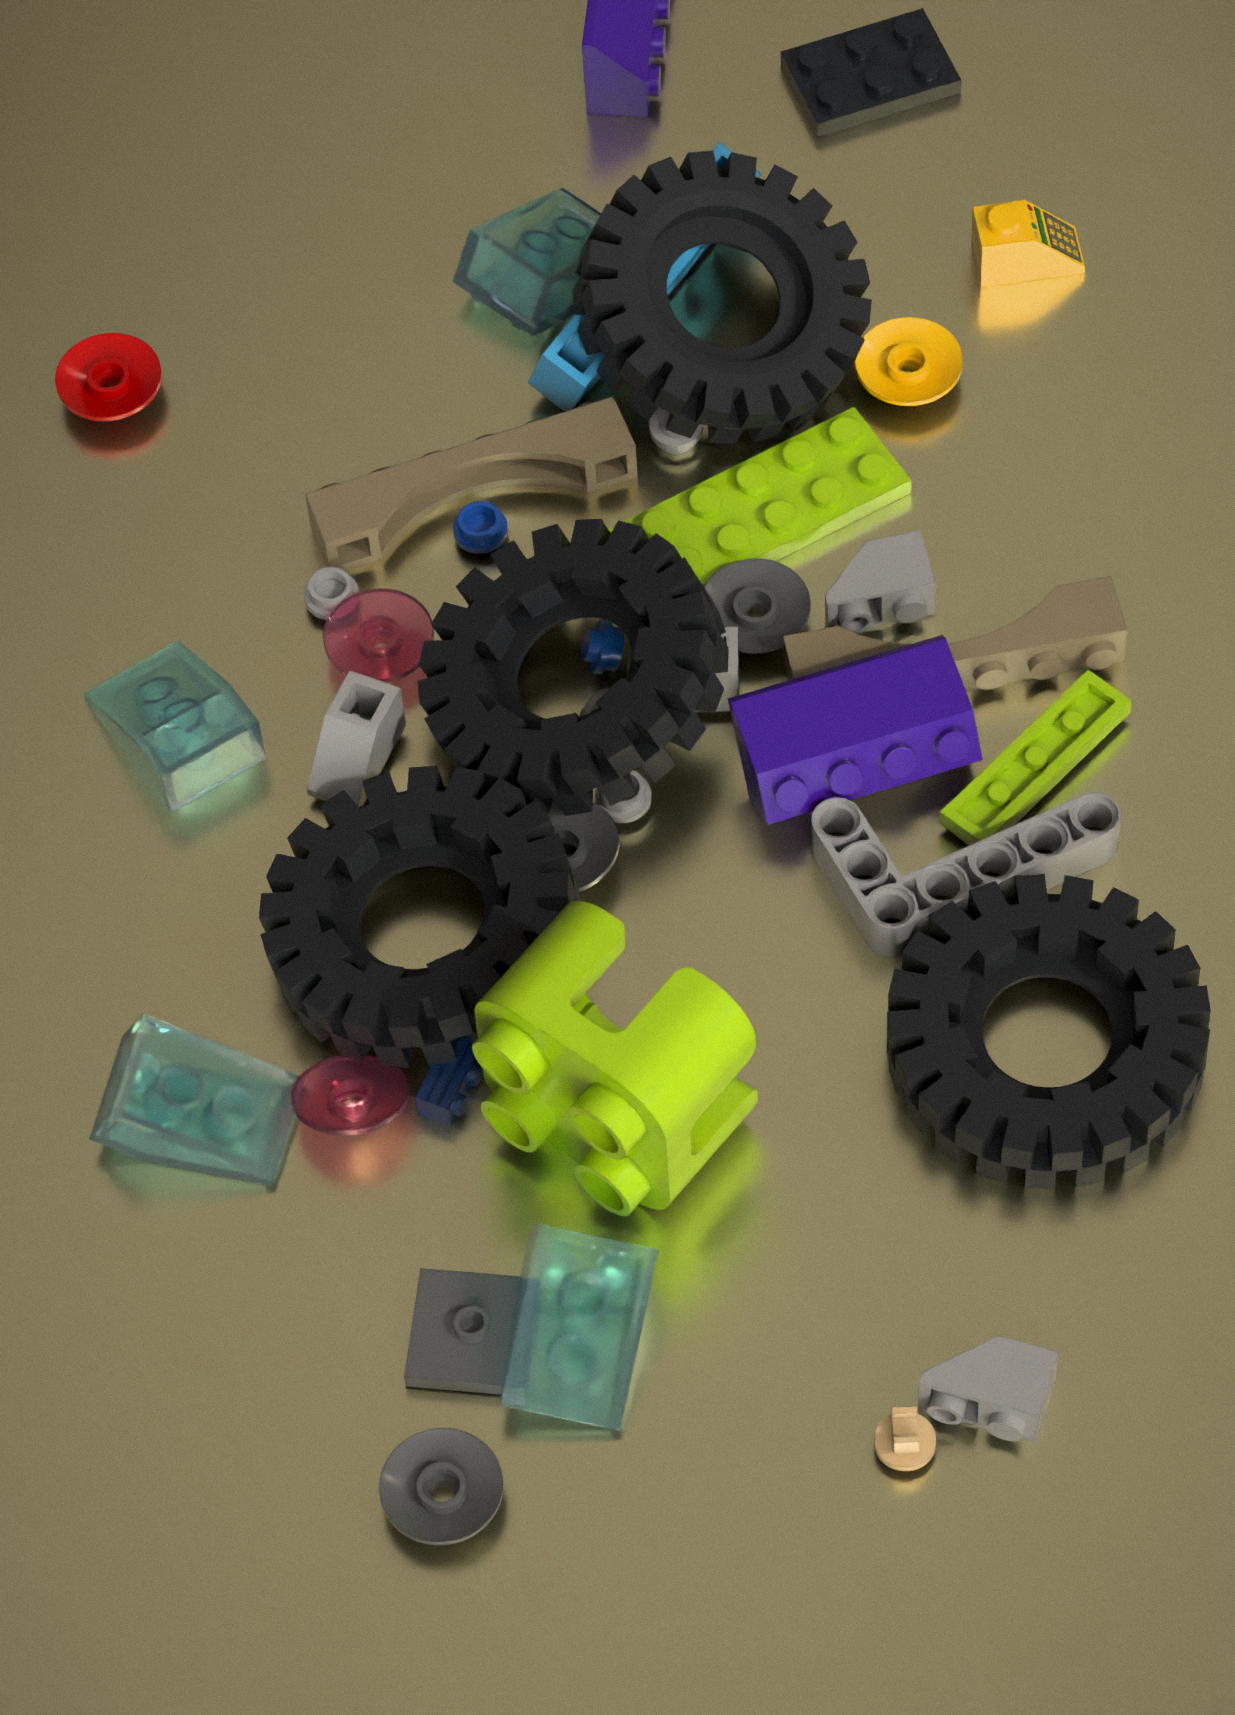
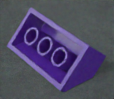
(620, 55)
(854, 729)

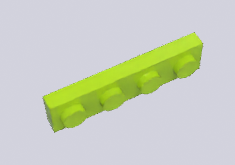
(1036, 760)

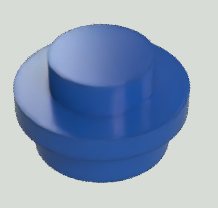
(480, 527)
(602, 647)

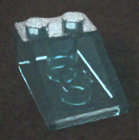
(528, 260)
(179, 724)
(195, 1104)
(577, 1325)

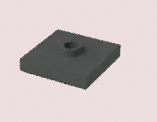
(461, 1331)

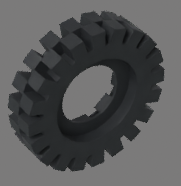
(668, 367)
(598, 575)
(322, 892)
(1127, 964)

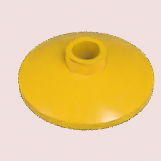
(909, 346)

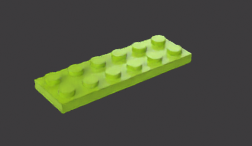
(781, 497)

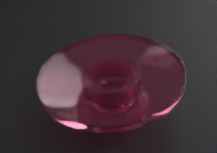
(375, 619)
(349, 1095)

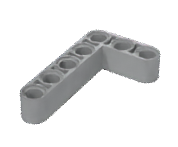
(911, 895)

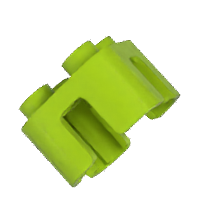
(625, 1104)

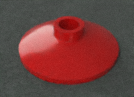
(106, 362)

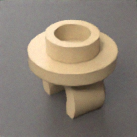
(905, 1439)

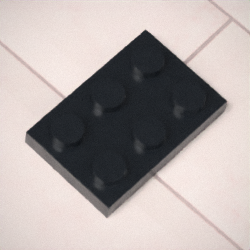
(870, 72)

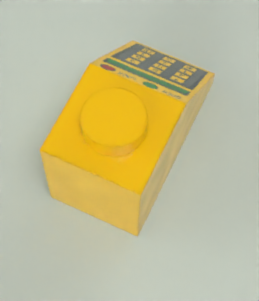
(1022, 244)

